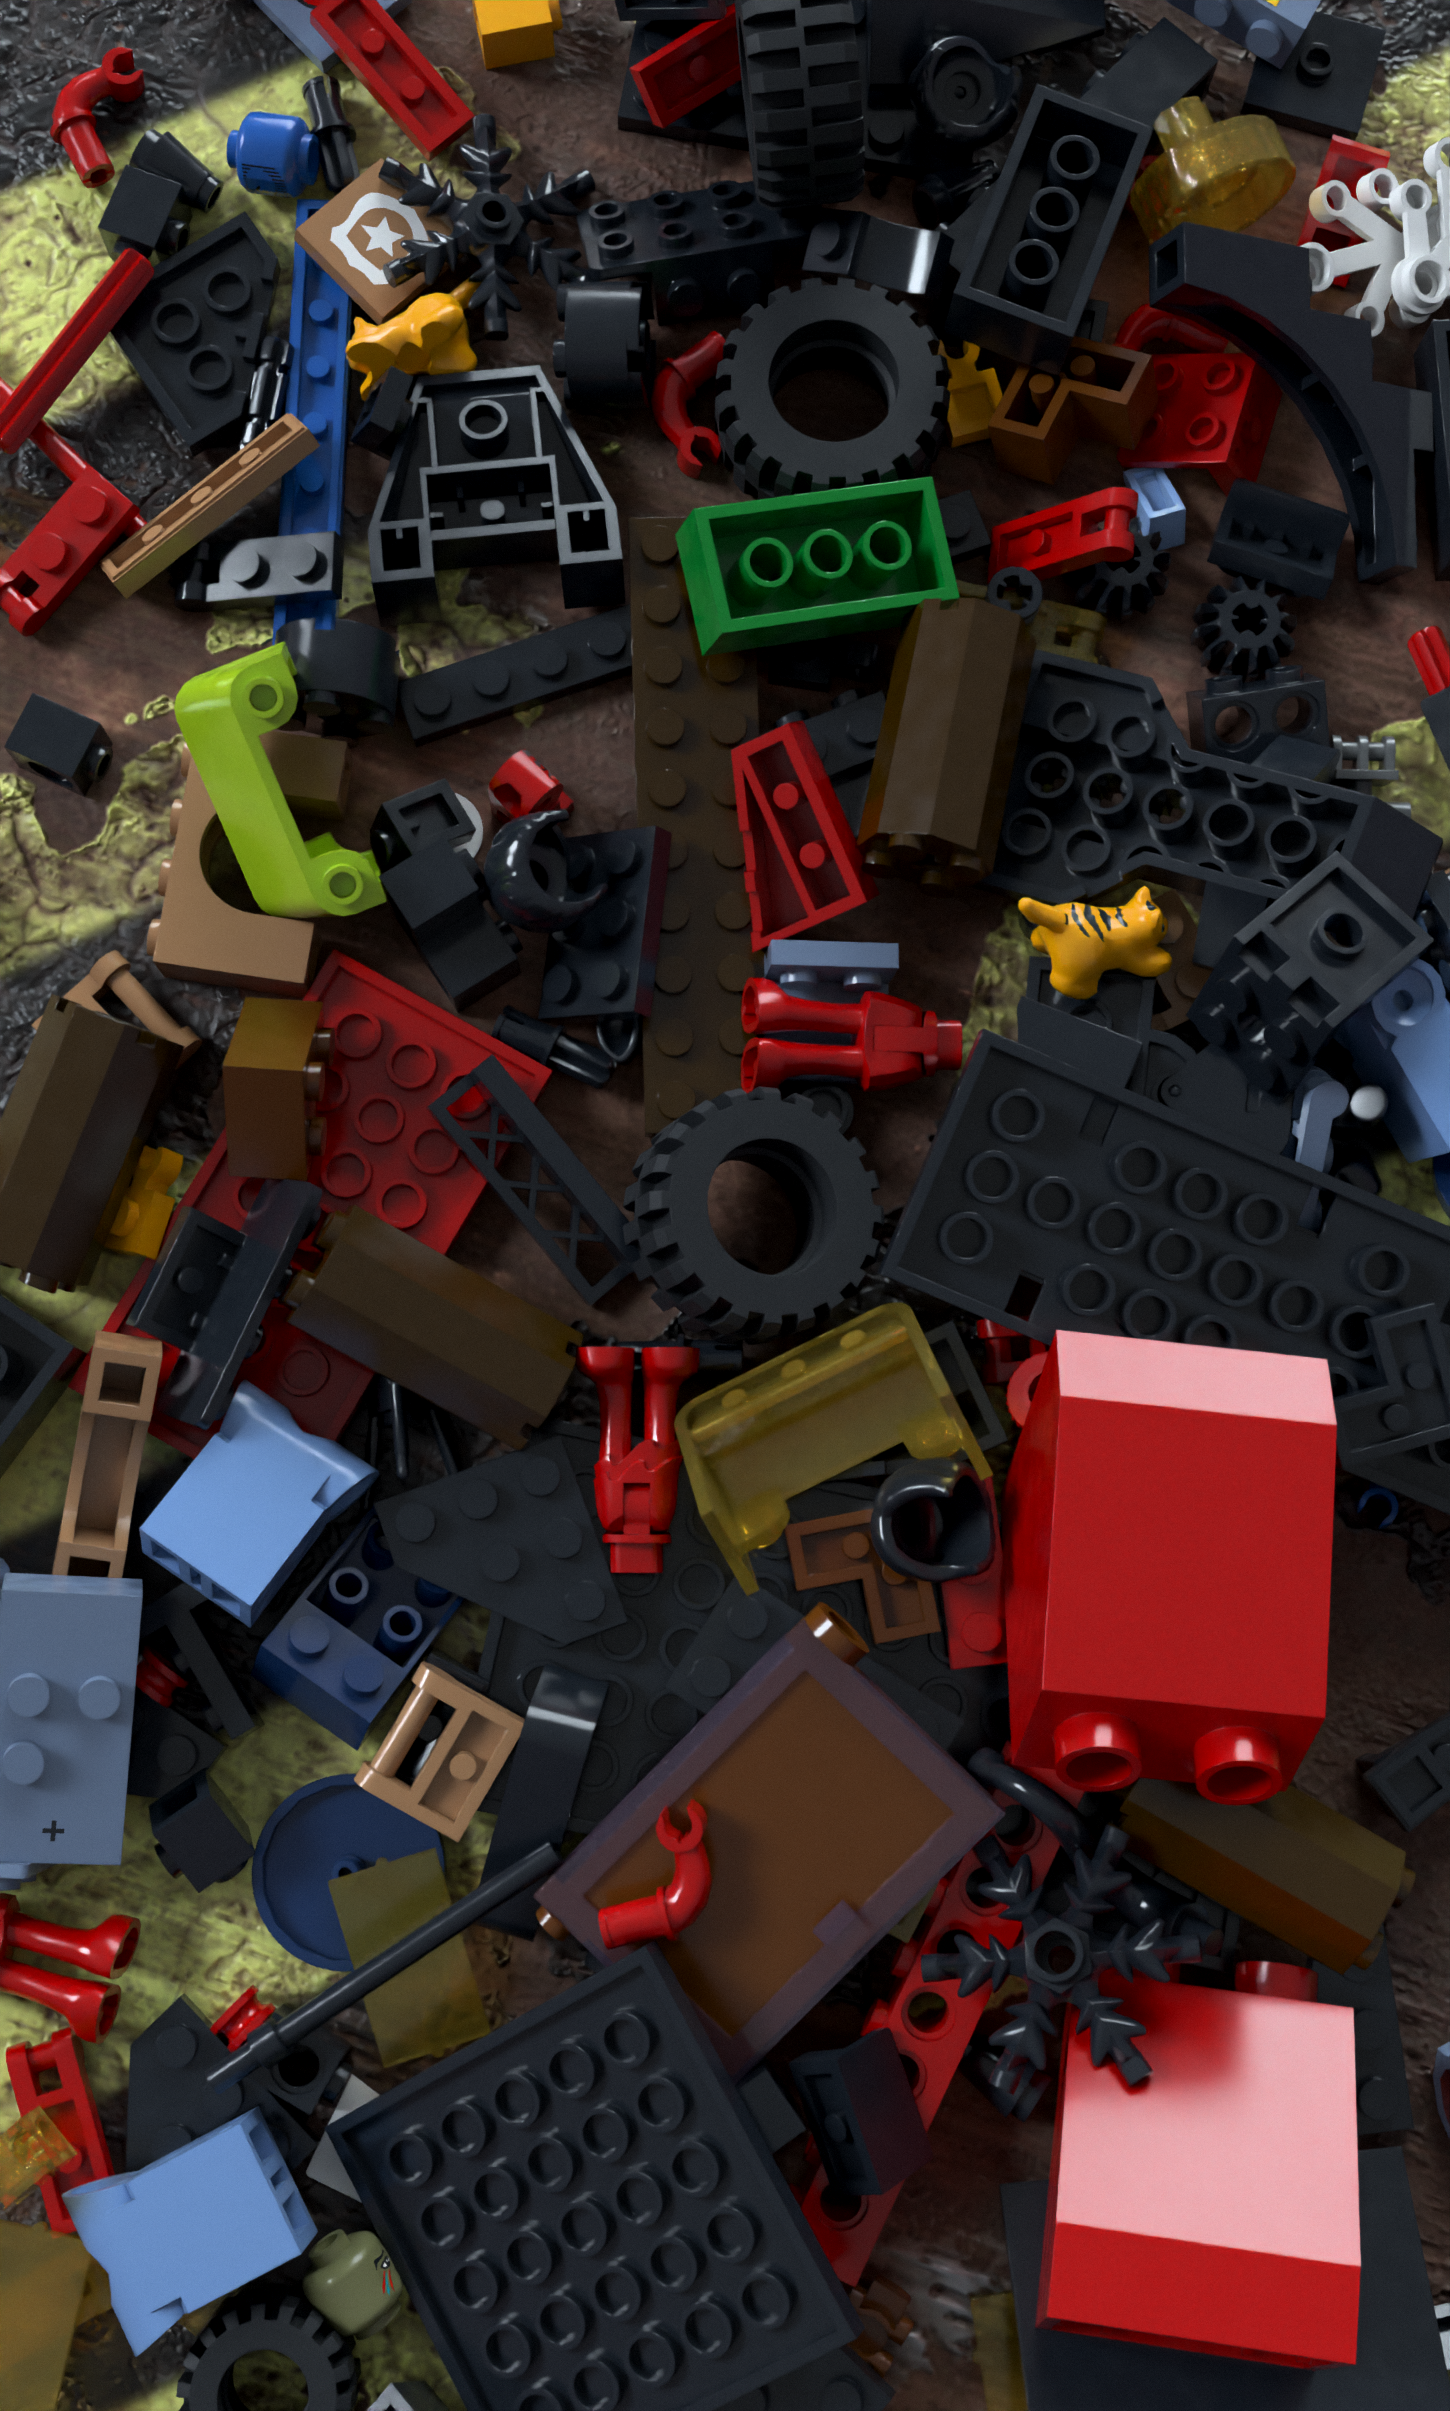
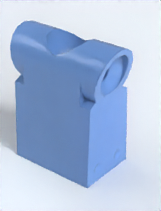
(1405, 1049)
(252, 1505)
(192, 2225)

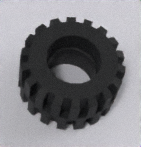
(275, 2324)

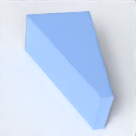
(1158, 505)

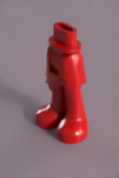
(637, 1486)

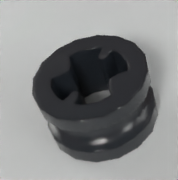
(1026, 586)

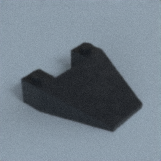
(489, 481)

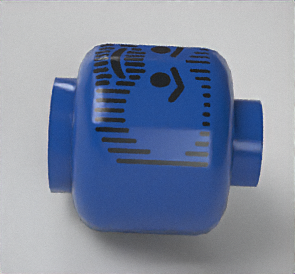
(274, 154)

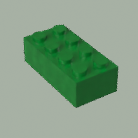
(814, 564)

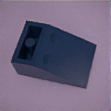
(355, 1636)

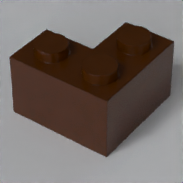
(1099, 396)
(273, 1086)

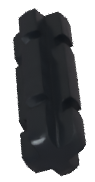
(267, 388)

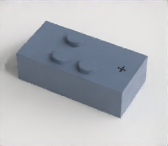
(66, 1715)

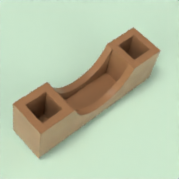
(108, 1455)

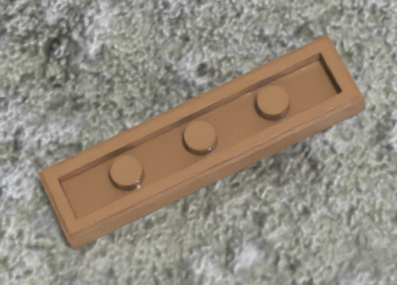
(208, 504)

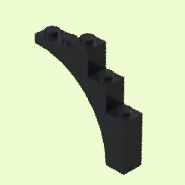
(1370, 430)

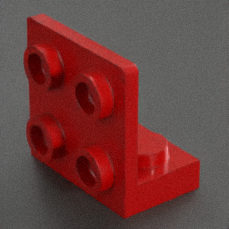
(1209, 416)

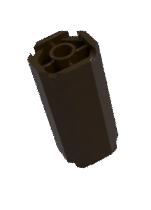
(946, 746)
(75, 1139)
(430, 1325)
(1272, 1862)

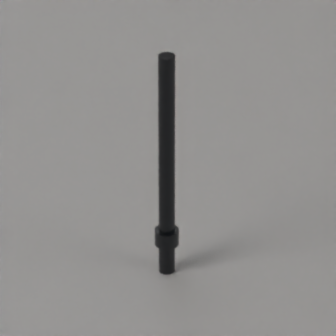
(275, 2039)

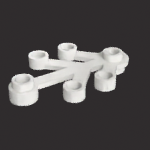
(1382, 250)
(1420, 263)

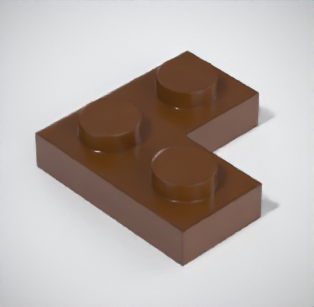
(842, 1551)

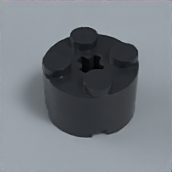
(605, 345)
(342, 679)

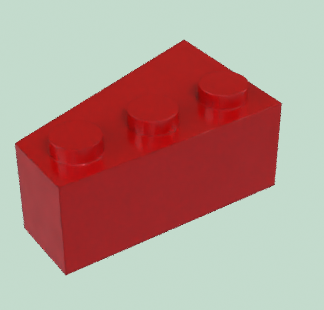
(794, 837)

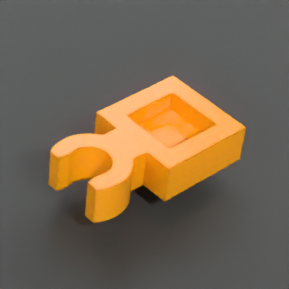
(972, 397)
(146, 1206)

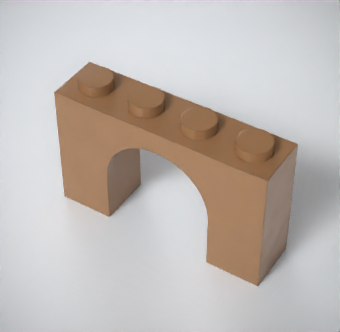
(206, 937)

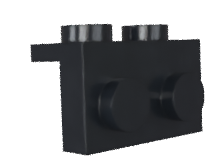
(1278, 539)

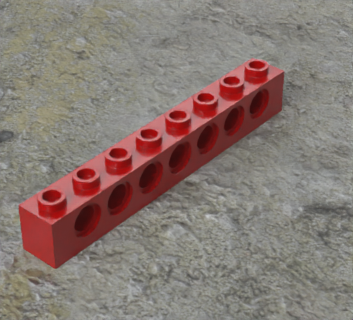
(935, 2044)

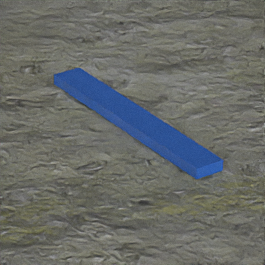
(319, 399)

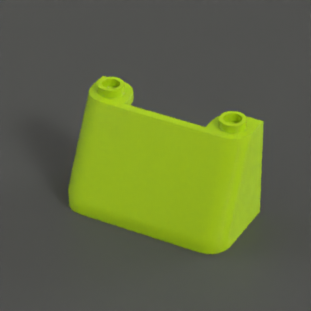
(222, 723)

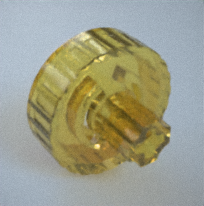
(1211, 171)

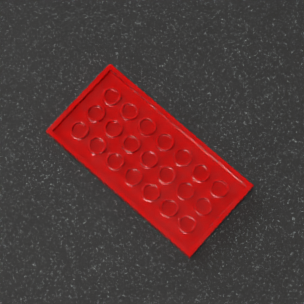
(379, 1154)

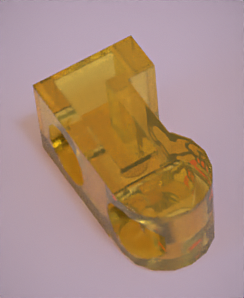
(30, 2156)

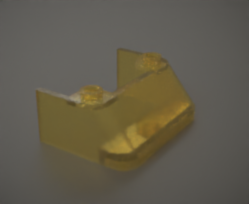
(812, 1419)

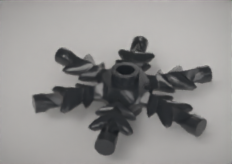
(487, 226)
(1042, 1939)

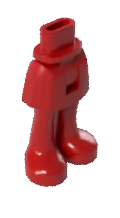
(888, 1047)
(103, 1951)

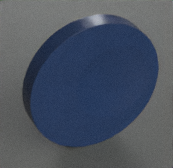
(317, 1837)

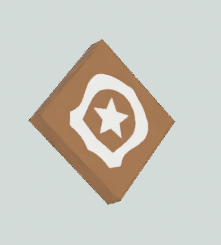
(362, 233)

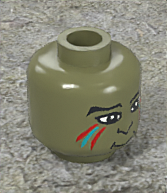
(353, 2283)

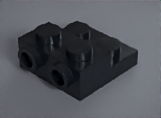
(846, 745)

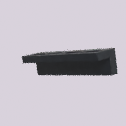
(555, 1160)

